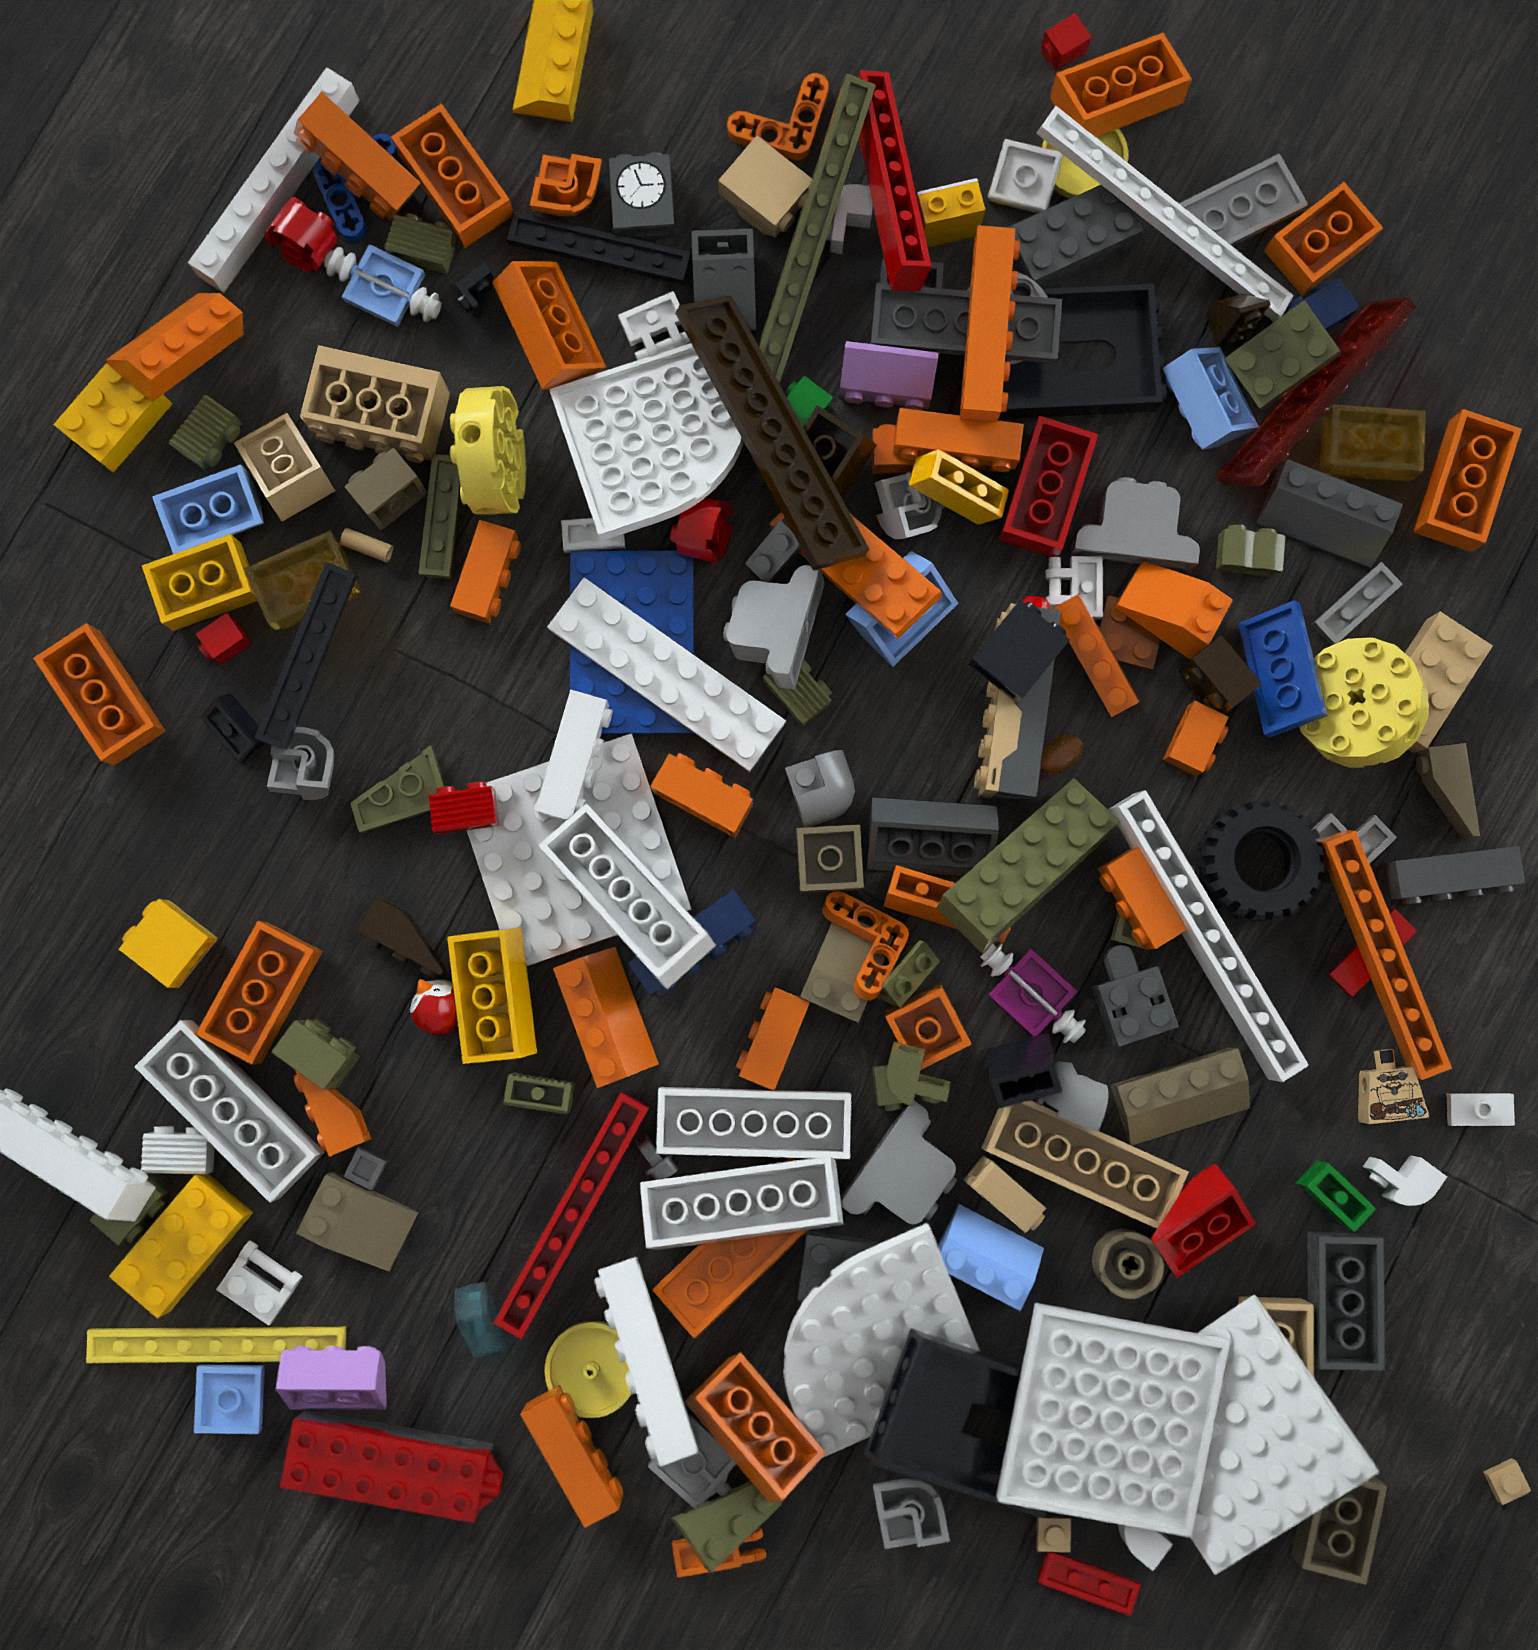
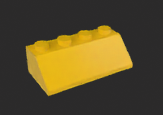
(553, 58)

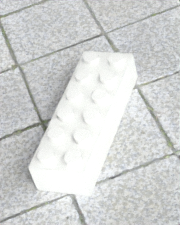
(627, 896)
(229, 1110)
(753, 1122)
(70, 1161)
(741, 1203)
(648, 1362)

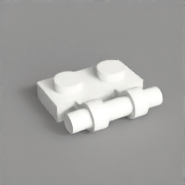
(653, 319)
(1084, 577)

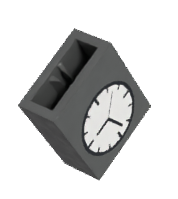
(642, 196)

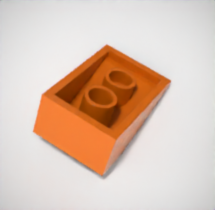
(1174, 607)

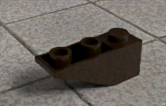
(1235, 318)
(399, 932)

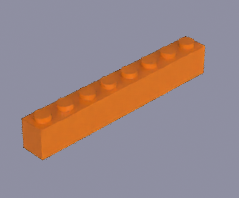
(1384, 954)

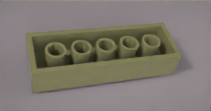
(1027, 865)

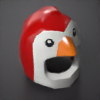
(434, 1007)

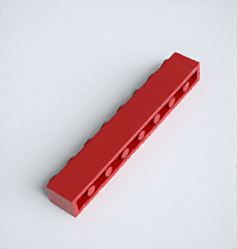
(893, 189)
(571, 1215)

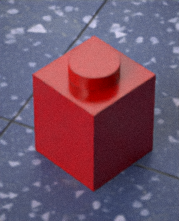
(1065, 42)
(222, 639)

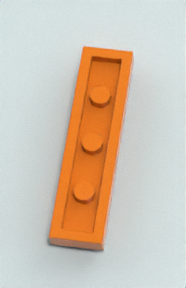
(1096, 656)

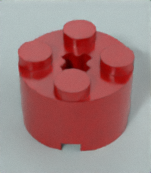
(302, 235)
(703, 530)

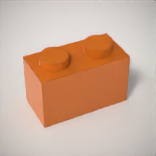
(1196, 739)

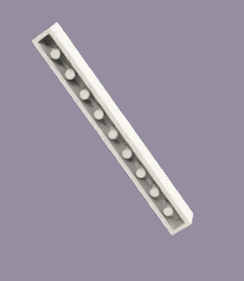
(1211, 939)

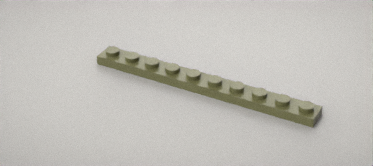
(815, 221)

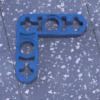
(351, 206)

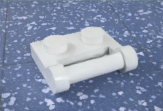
(254, 1291)

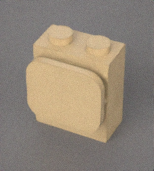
(765, 188)

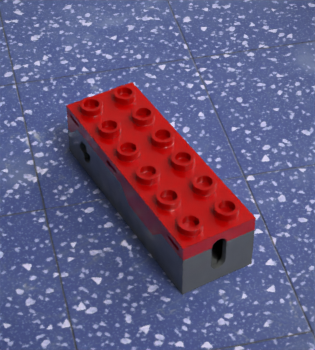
(390, 1466)

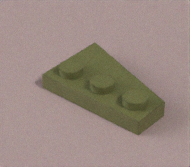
(400, 795)
(724, 1523)

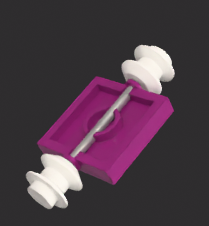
(1032, 993)

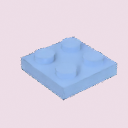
(229, 1399)

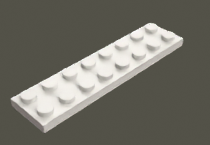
(666, 674)

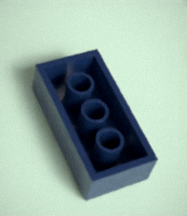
(722, 922)

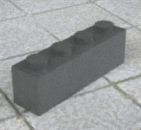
(1455, 873)

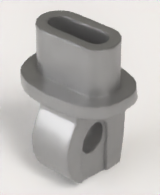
(658, 1165)

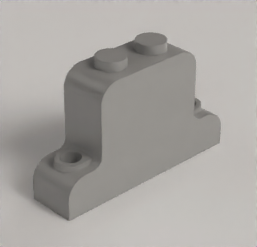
(1137, 526)
(775, 623)
(902, 1171)

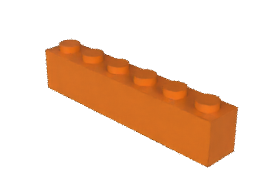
(988, 323)

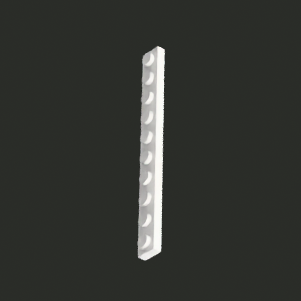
(1162, 211)

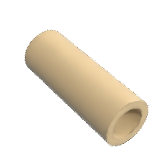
(366, 545)

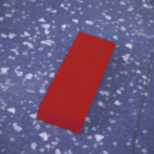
(1352, 972)
(1089, 1582)

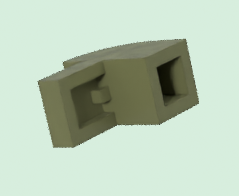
(905, 1076)

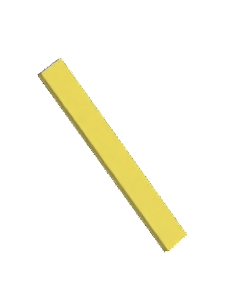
(205, 1344)

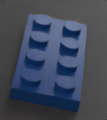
(1284, 663)

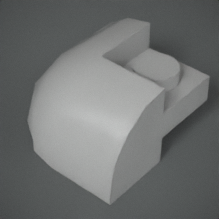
(906, 509)
(304, 766)
(821, 787)
(1081, 1100)
(910, 1513)

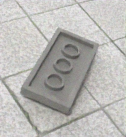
(1249, 201)

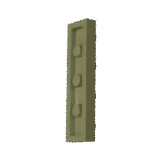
(440, 519)

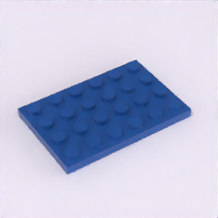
(661, 592)

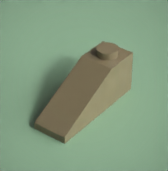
(1448, 780)

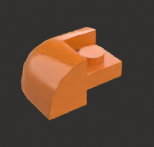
(565, 185)

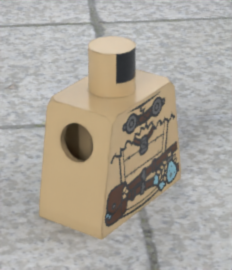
(1389, 1092)

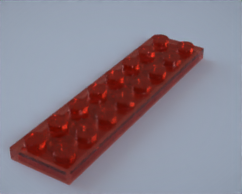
(1312, 398)

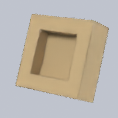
(1507, 1481)
(1053, 1533)

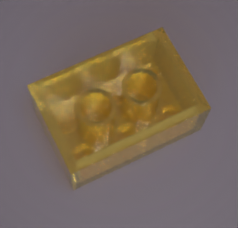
(1372, 443)
(290, 577)

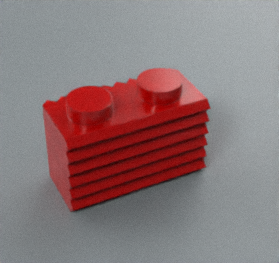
(463, 809)

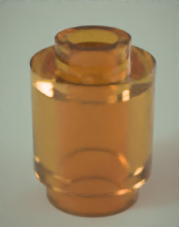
(1061, 754)

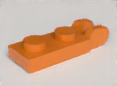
(689, 1564)

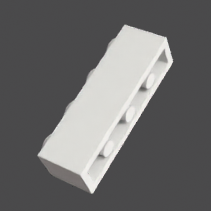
(573, 756)

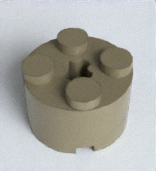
(1133, 1280)

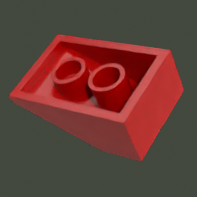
(1201, 1221)

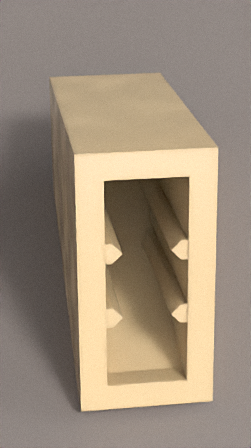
(1005, 1194)

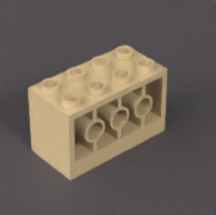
(375, 404)

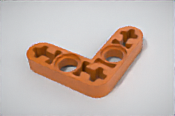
(789, 132)
(877, 934)

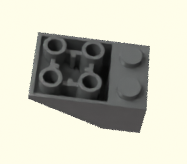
(725, 268)

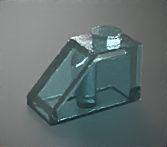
(475, 1318)

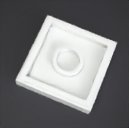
(1025, 176)

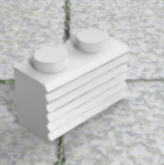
(176, 1152)

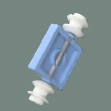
(383, 285)

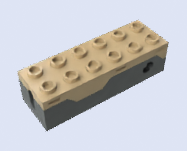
(1015, 732)

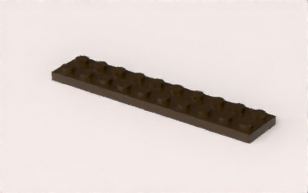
(772, 432)

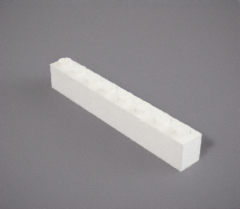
(265, 192)

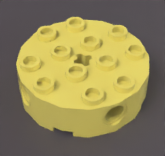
(489, 450)
(1392, 710)

